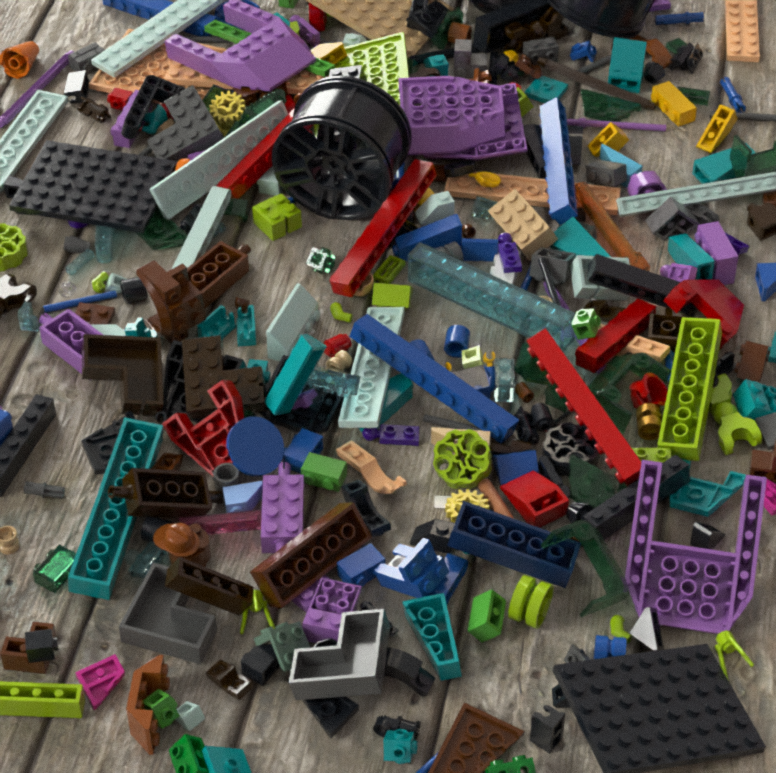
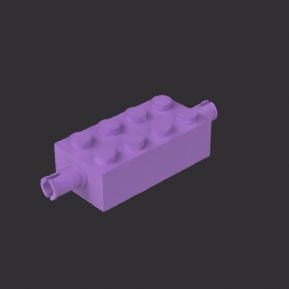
(65, 336)
(281, 508)

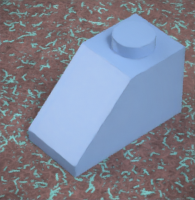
(242, 496)

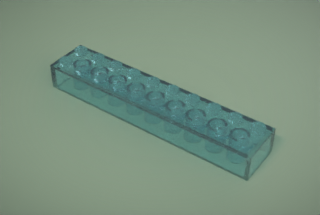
(489, 295)

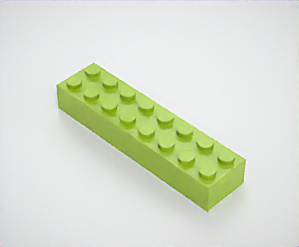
(690, 387)

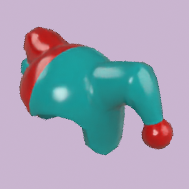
(156, 118)

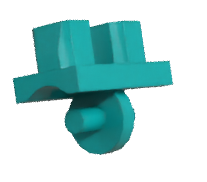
(139, 329)

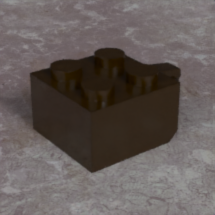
(664, 328)

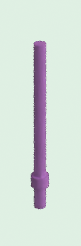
(622, 125)

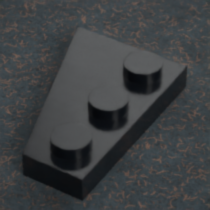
(429, 18)
(332, 712)

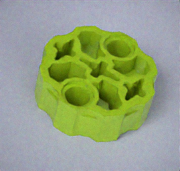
(12, 247)
(472, 442)

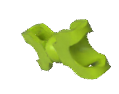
(732, 424)

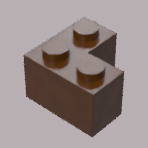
(753, 361)
(764, 464)
(15, 656)

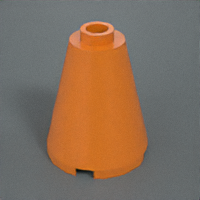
(19, 59)

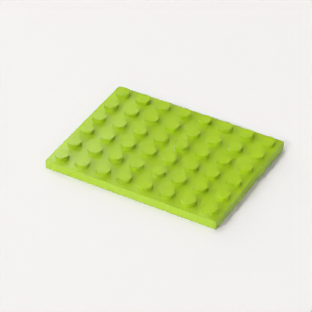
(382, 61)

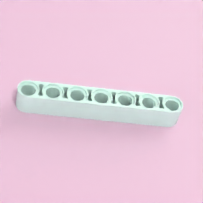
(204, 226)

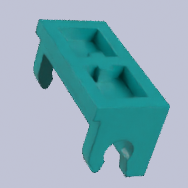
(217, 324)
(246, 327)

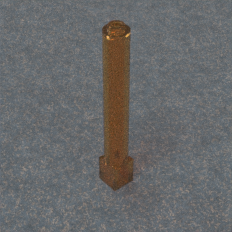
(608, 227)

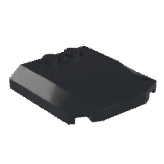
(314, 418)

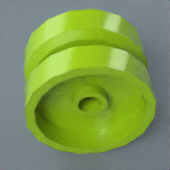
(530, 601)

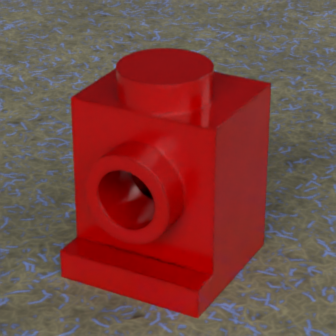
(118, 98)

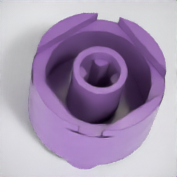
(645, 183)

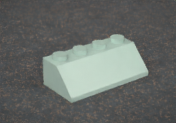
(291, 322)

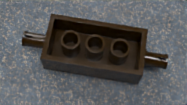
(165, 493)

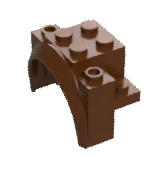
(175, 299)

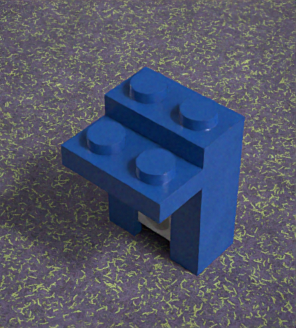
(413, 570)

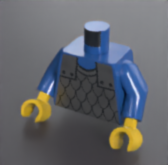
(478, 377)

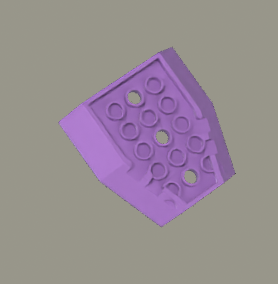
(448, 127)
(514, 139)

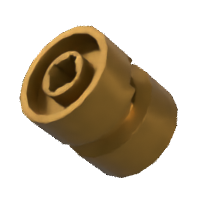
(649, 421)

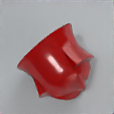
(648, 390)

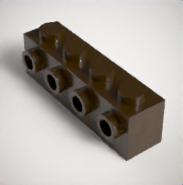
(209, 586)

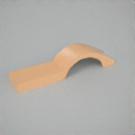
(643, 345)
(369, 468)

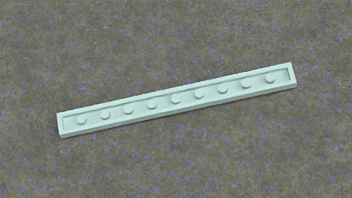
(698, 193)

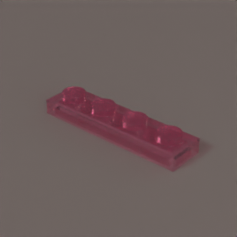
(226, 522)

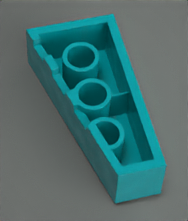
(433, 629)

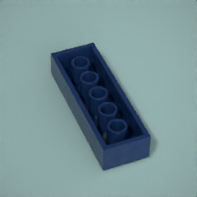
(513, 544)

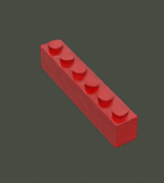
(614, 336)

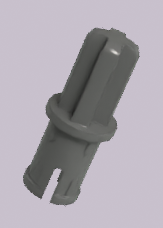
(44, 490)

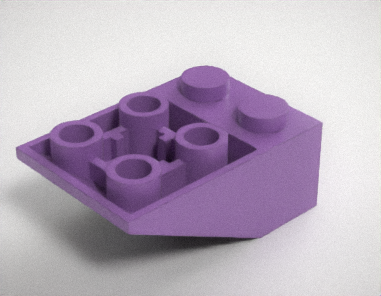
(326, 609)

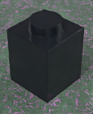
(40, 645)

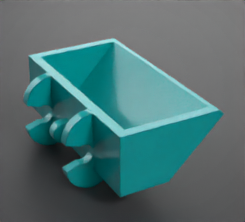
(294, 374)

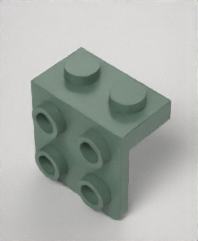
(284, 641)

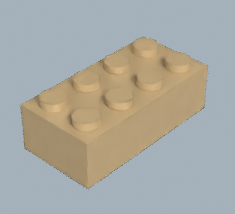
(522, 223)

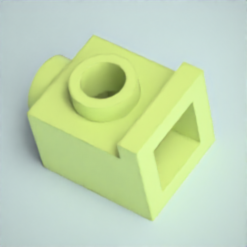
(472, 357)

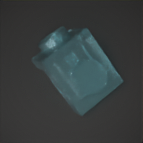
(26, 319)

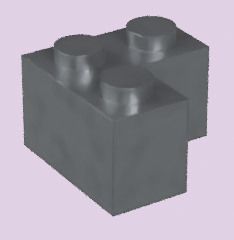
(465, 61)
(669, 217)

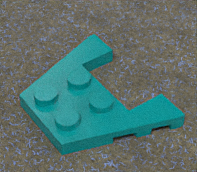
(704, 496)

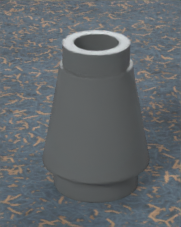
(75, 245)

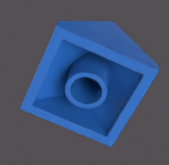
(479, 249)
(515, 464)

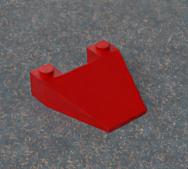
(712, 300)
(208, 438)

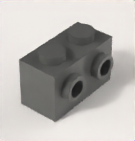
(541, 48)
(606, 173)

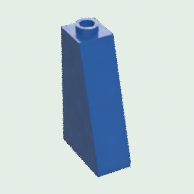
(432, 235)

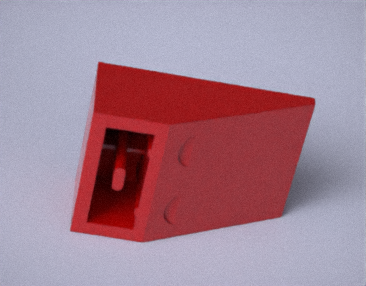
(536, 498)

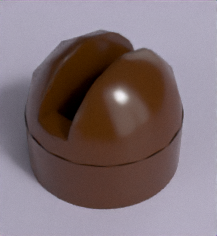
(468, 231)
(243, 303)

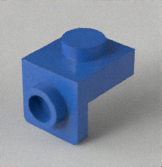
(583, 49)

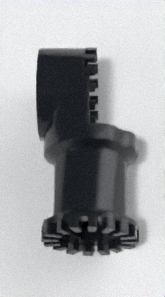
(394, 724)

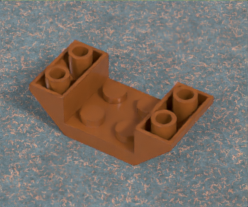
(145, 682)

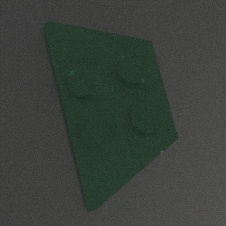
(606, 107)
(163, 232)
(591, 483)

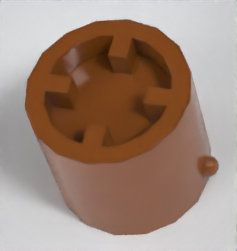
(459, 31)

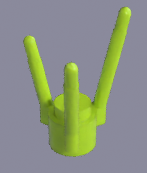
(257, 604)
(728, 644)

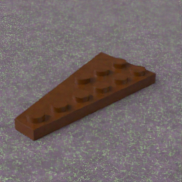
(474, 742)

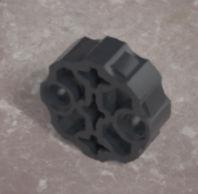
(566, 441)

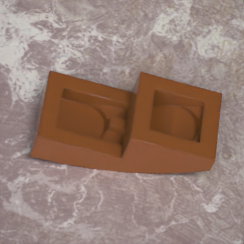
(659, 52)

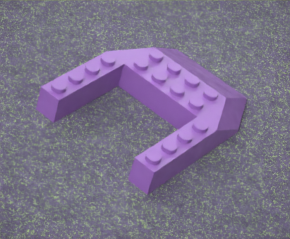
(258, 62)
(692, 584)

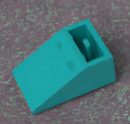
(627, 64)
(755, 399)

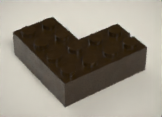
(128, 360)
(206, 367)

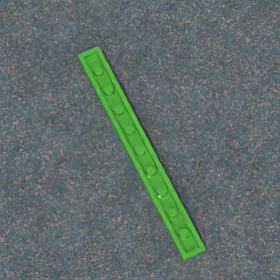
(235, 35)

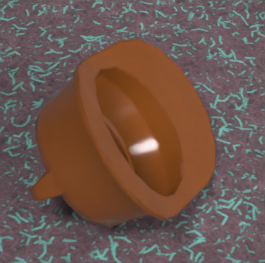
(177, 539)

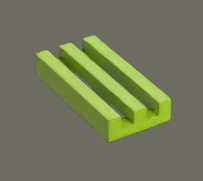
(392, 271)

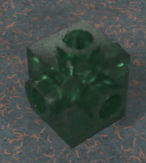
(321, 260)

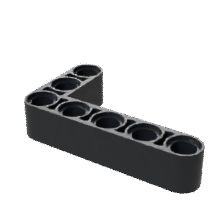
(151, 89)

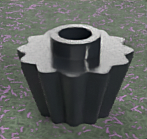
(653, 72)
(577, 510)

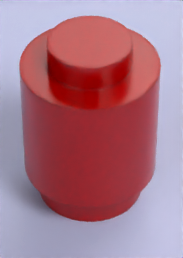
(337, 343)

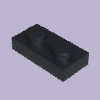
(678, 58)

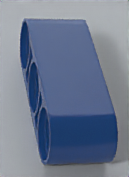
(457, 568)

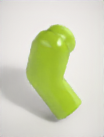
(97, 283)
(338, 314)
(617, 628)

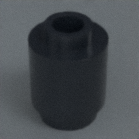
(541, 417)

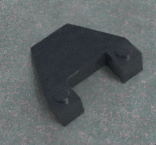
(174, 378)

